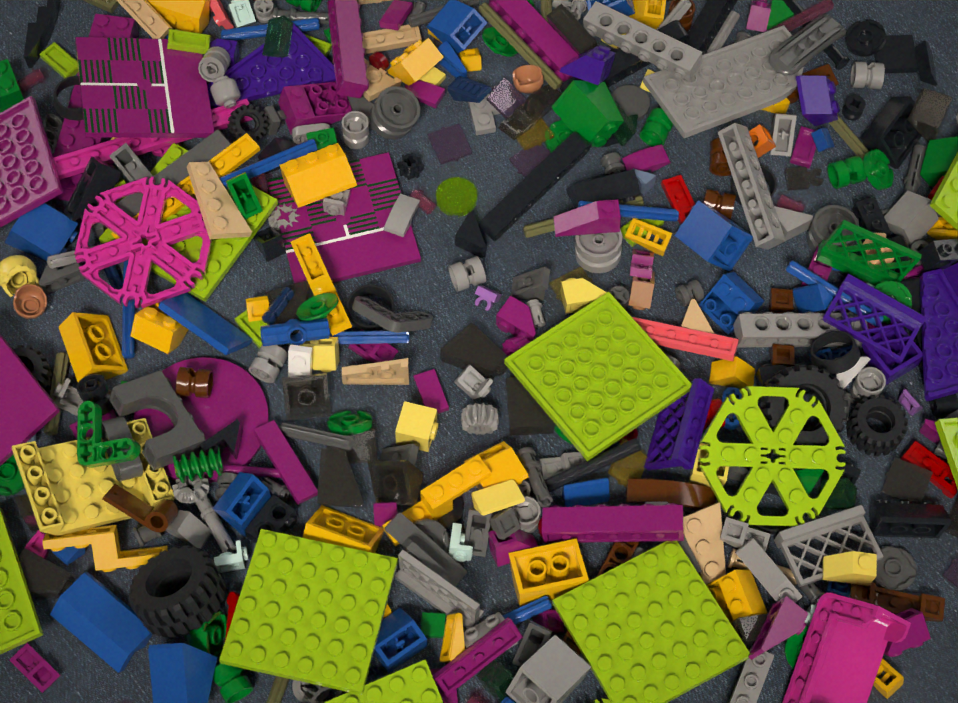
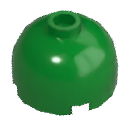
(210, 635)

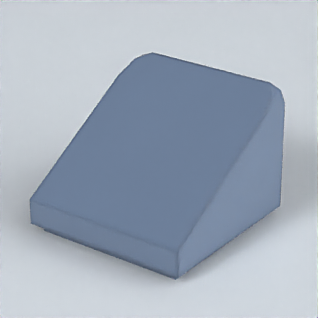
(645, 180)

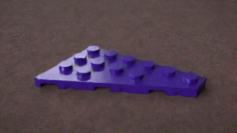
(266, 76)
(939, 335)

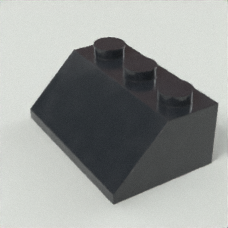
(892, 131)
(611, 187)
(908, 519)

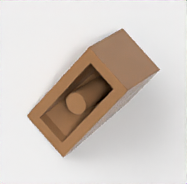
(641, 292)

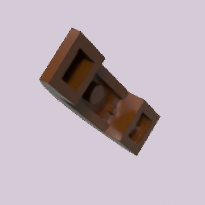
(781, 302)
(676, 492)
(897, 602)

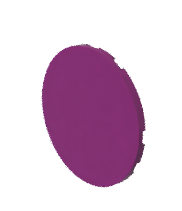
(232, 398)

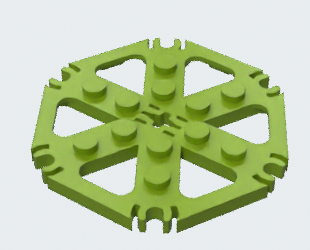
(780, 475)

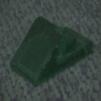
(627, 128)

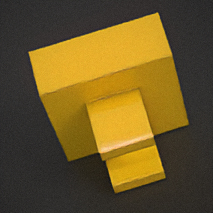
(256, 307)

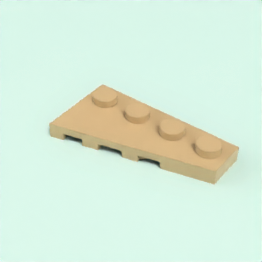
(216, 205)

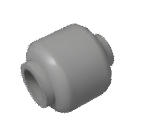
(225, 91)

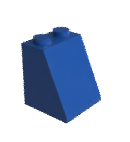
(42, 232)
(713, 236)
(180, 673)

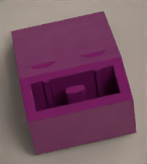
(313, 104)

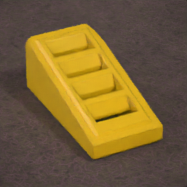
(658, 232)
(453, 638)
(892, 674)

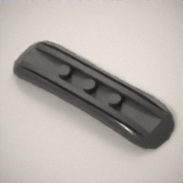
(805, 44)

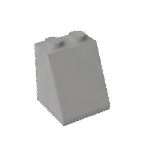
(548, 674)

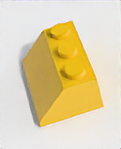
(184, 14)
(317, 175)
(92, 345)
(342, 530)
(547, 571)

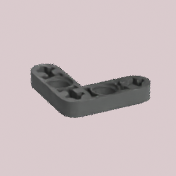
(392, 321)

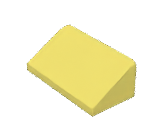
(497, 497)

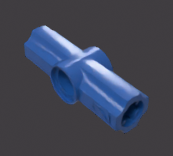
(281, 333)

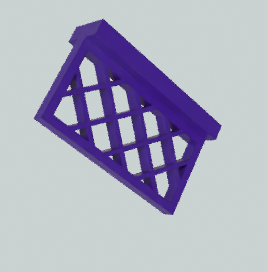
(886, 306)
(688, 429)

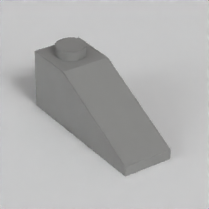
(767, 571)

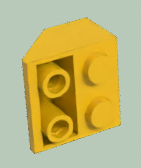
(649, 12)
(415, 61)
(157, 329)
(503, 465)
(737, 595)

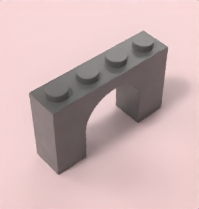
(156, 392)

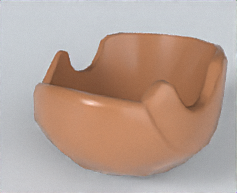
(528, 78)
(30, 301)

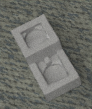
(401, 215)
(556, 465)
(738, 533)

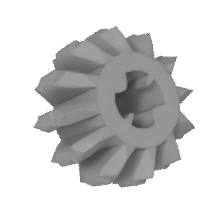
(479, 419)

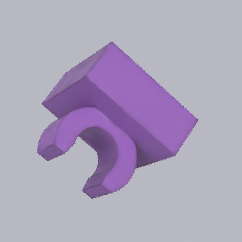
(488, 295)

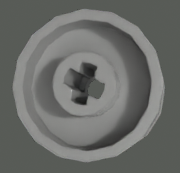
(599, 251)

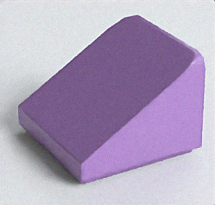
(910, 402)

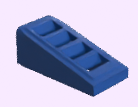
(451, 61)

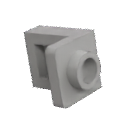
(473, 383)
(67, 397)

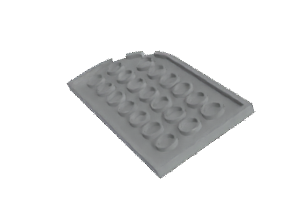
(725, 85)

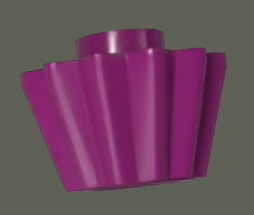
(513, 344)

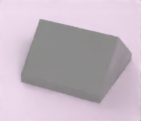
(911, 217)

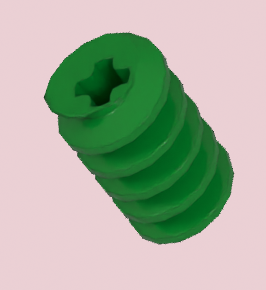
(198, 465)

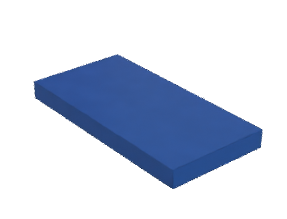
(205, 323)

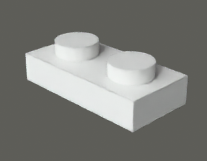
(299, 360)

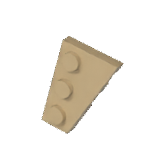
(378, 81)
(380, 373)
(703, 535)

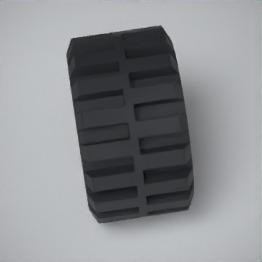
(37, 362)
(884, 411)

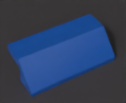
(101, 621)

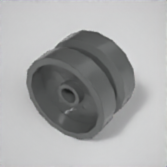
(394, 112)
(826, 222)

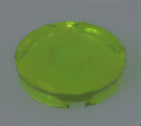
(456, 196)

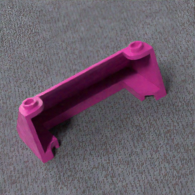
(843, 651)

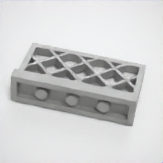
(816, 530)
(437, 590)

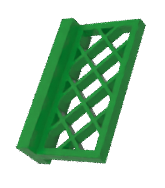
(860, 266)

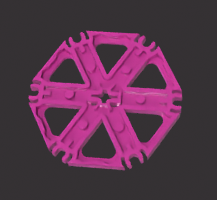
(131, 234)

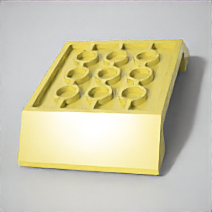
(70, 495)

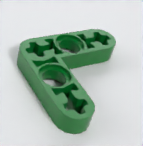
(98, 447)

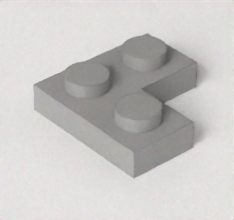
(482, 116)

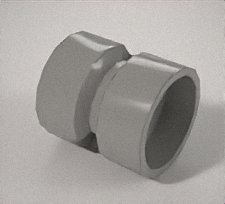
(214, 63)
(867, 75)
(355, 130)
(459, 273)
(268, 362)
(868, 382)
(528, 514)

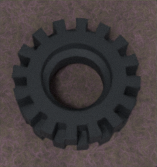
(255, 114)

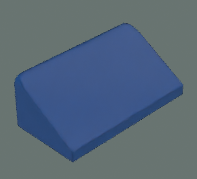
(811, 298)
(586, 492)

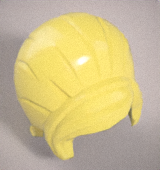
(16, 272)

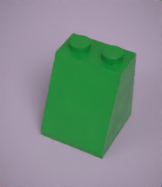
(589, 111)
(938, 159)

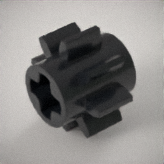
(410, 166)

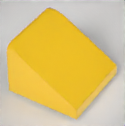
(471, 59)

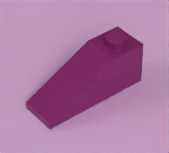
(589, 219)
(782, 622)

